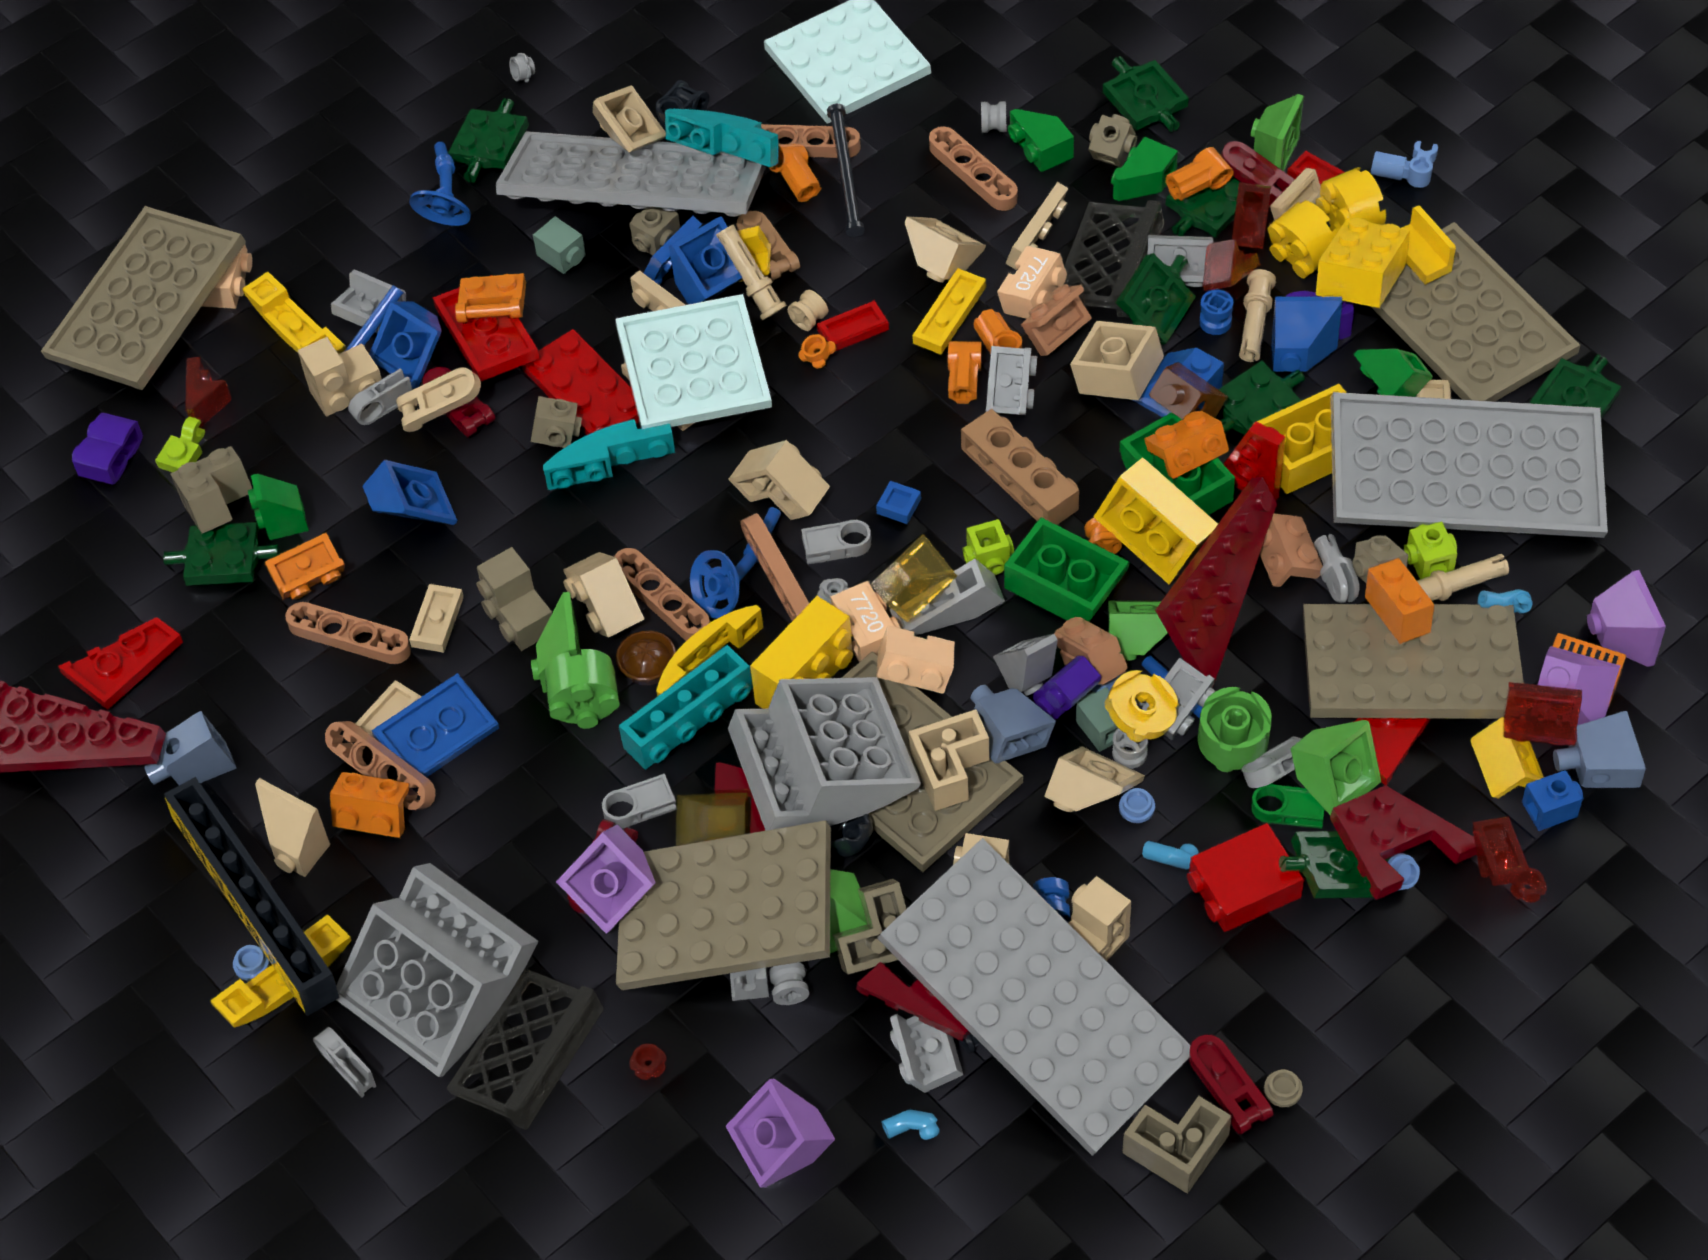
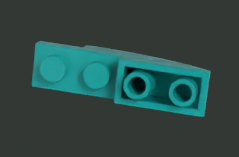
(722, 132)
(595, 453)

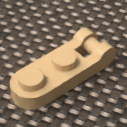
(437, 397)

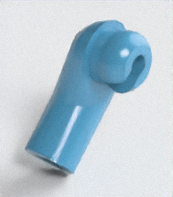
(1518, 598)
(1169, 855)
(912, 1119)

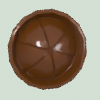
(644, 656)

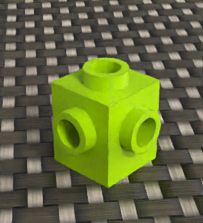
(988, 546)
(1431, 549)

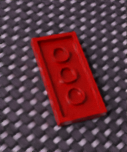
(487, 343)
(577, 374)

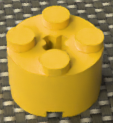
(1351, 196)
(1301, 237)

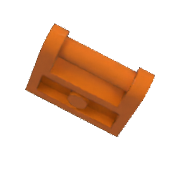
(491, 297)

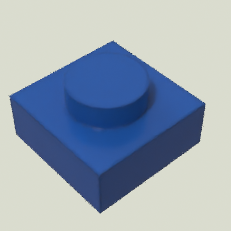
(898, 502)

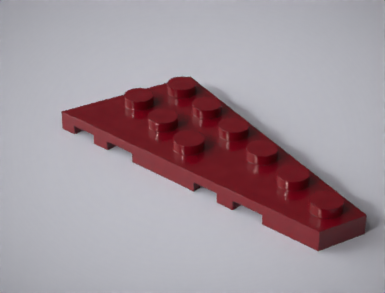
(1211, 590)
(64, 734)

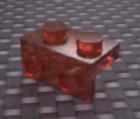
(1541, 713)

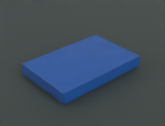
(437, 726)

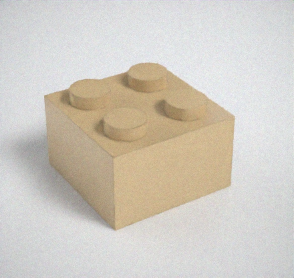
(1117, 360)

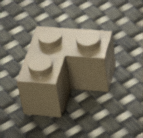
(210, 485)
(512, 598)
(860, 946)
(1180, 1150)

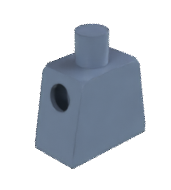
(1012, 722)
(192, 751)
(1604, 754)

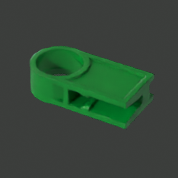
(1297, 810)

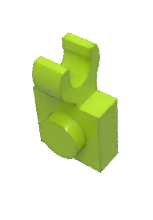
(183, 449)

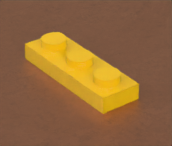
(949, 311)

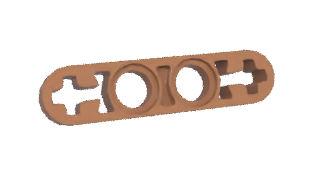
(803, 134)
(969, 170)
(774, 565)
(665, 592)
(345, 637)
(380, 763)

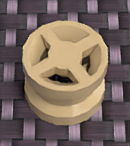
(807, 310)

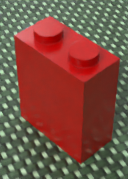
(1243, 878)

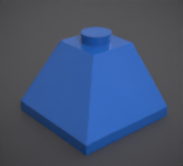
(702, 264)
(1304, 331)
(406, 340)
(1195, 360)
(408, 493)

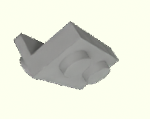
(1191, 247)
(361, 298)
(1009, 380)
(1191, 690)
(925, 1052)

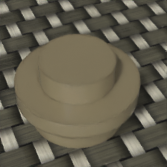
(1283, 1088)

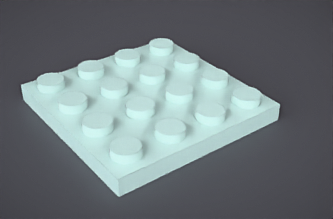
(847, 56)
(693, 362)

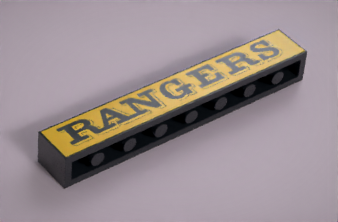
(252, 896)

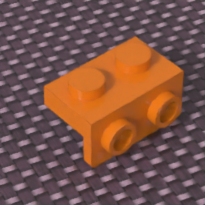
(1188, 443)
(305, 567)
(369, 804)

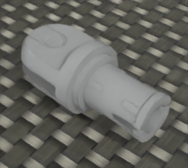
(1337, 570)

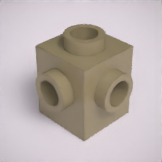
(1112, 139)
(653, 228)
(555, 422)
(1376, 552)

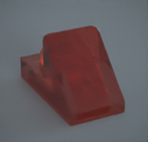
(1251, 215)
(1226, 265)
(204, 396)
(1499, 852)

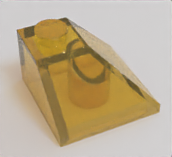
(913, 579)
(710, 817)

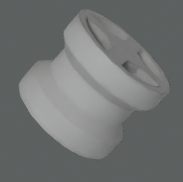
(993, 116)
(1126, 757)
(788, 983)

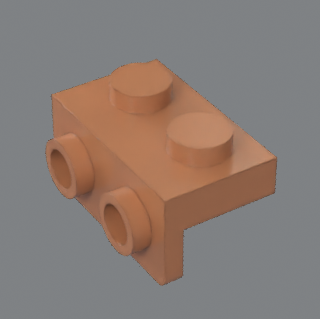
(1057, 319)
(1289, 550)

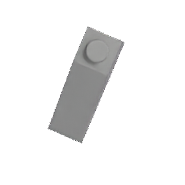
(963, 599)
(1028, 663)

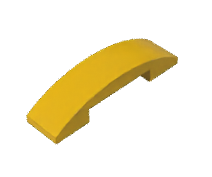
(284, 316)
(734, 627)
(267, 991)

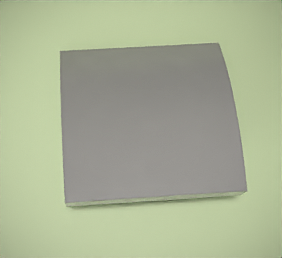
(822, 752)
(433, 968)

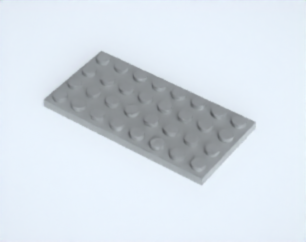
(606, 173)
(1467, 465)
(1036, 995)

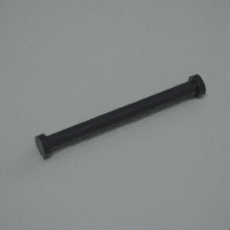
(854, 227)

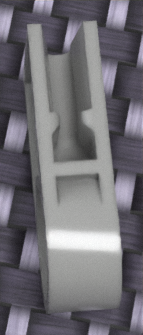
(381, 396)
(826, 542)
(1270, 765)
(649, 800)
(344, 1061)

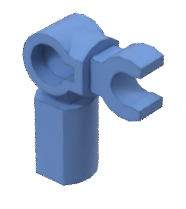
(1416, 171)

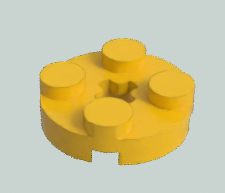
(1129, 717)

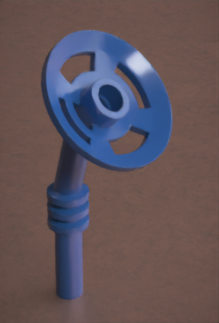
(441, 209)
(724, 580)

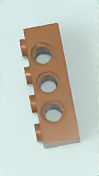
(1020, 468)

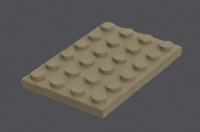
(143, 297)
(1476, 324)
(1449, 673)
(911, 821)
(729, 907)

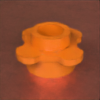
(812, 345)

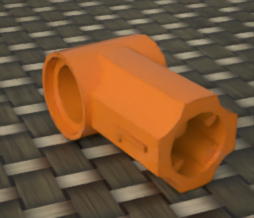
(1205, 171)
(796, 172)
(995, 331)
(964, 364)

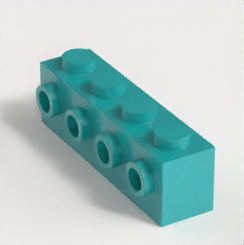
(686, 707)

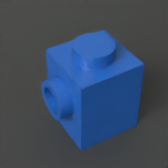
(1552, 800)

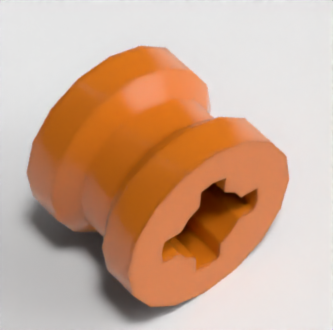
(1101, 536)

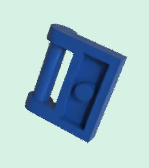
(661, 261)

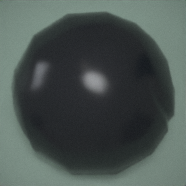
(851, 836)

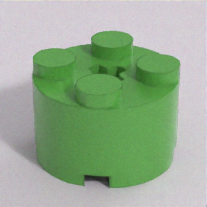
(581, 687)
(1234, 728)

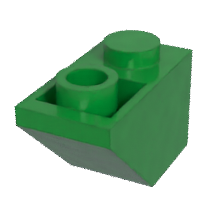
(1042, 137)
(1144, 170)
(1394, 371)
(278, 505)

